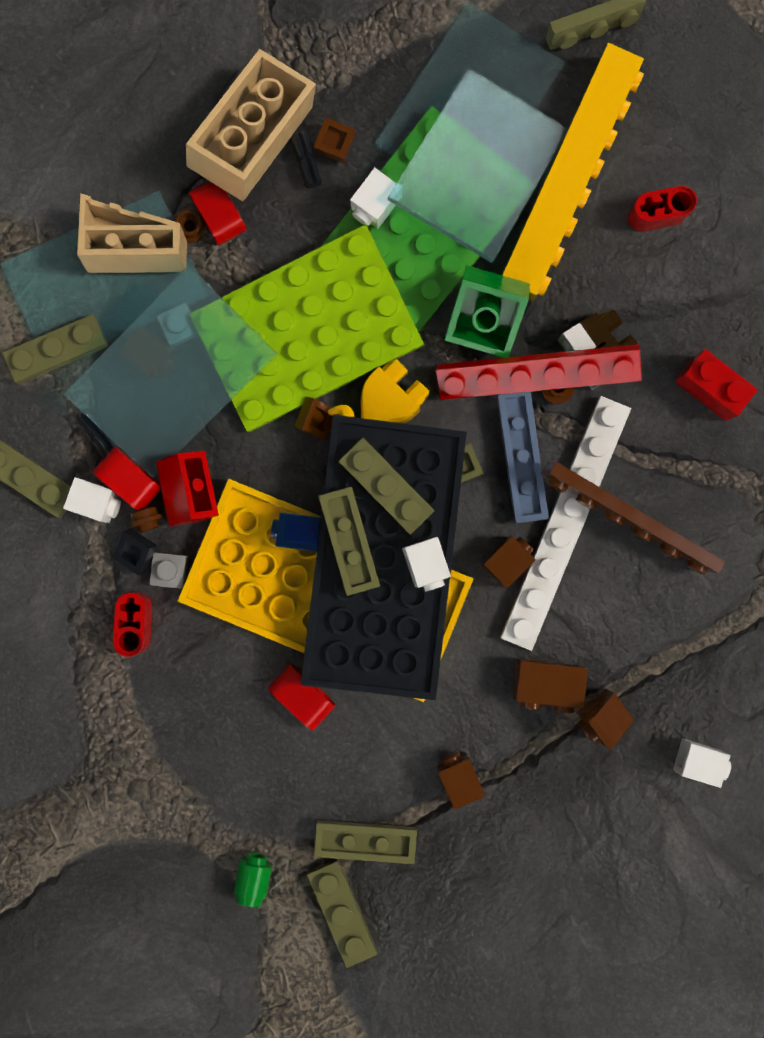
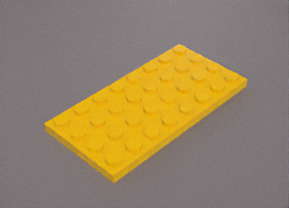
(265, 586)

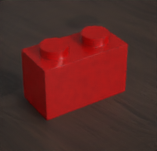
(716, 385)
(187, 488)

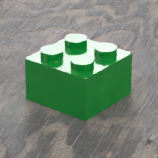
(487, 312)

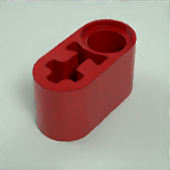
(217, 212)
(666, 214)
(127, 479)
(124, 615)
(304, 702)

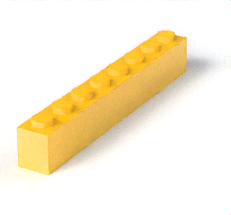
(573, 167)

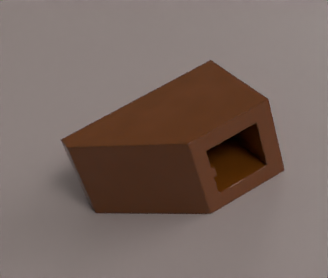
(604, 719)

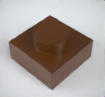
(334, 140)
(314, 418)

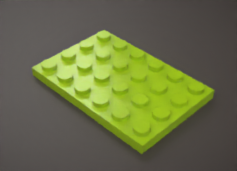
(327, 322)

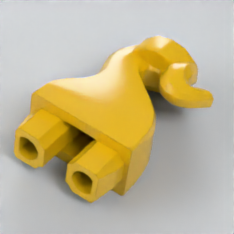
(384, 399)

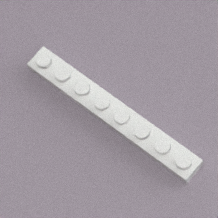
(564, 526)

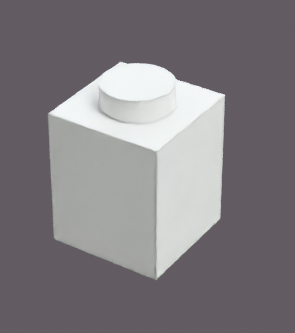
(371, 201)
(92, 501)
(427, 564)
(702, 763)

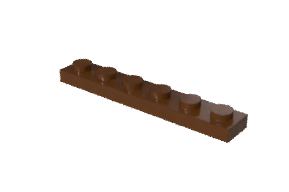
(620, 512)

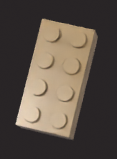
(250, 125)

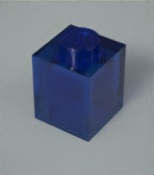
(296, 531)

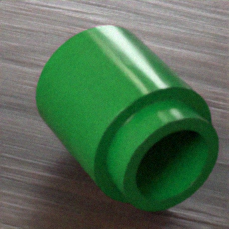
(252, 879)

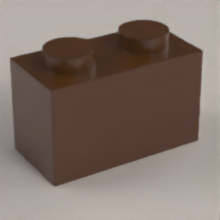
(550, 684)

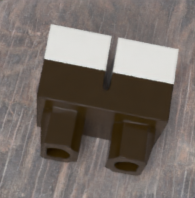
(594, 333)

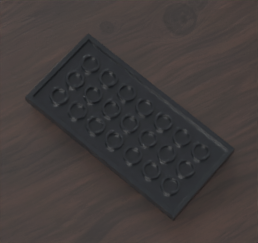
(393, 633)

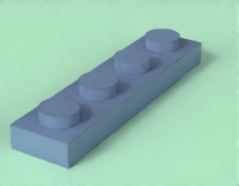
(522, 457)

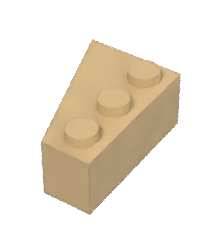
(128, 241)

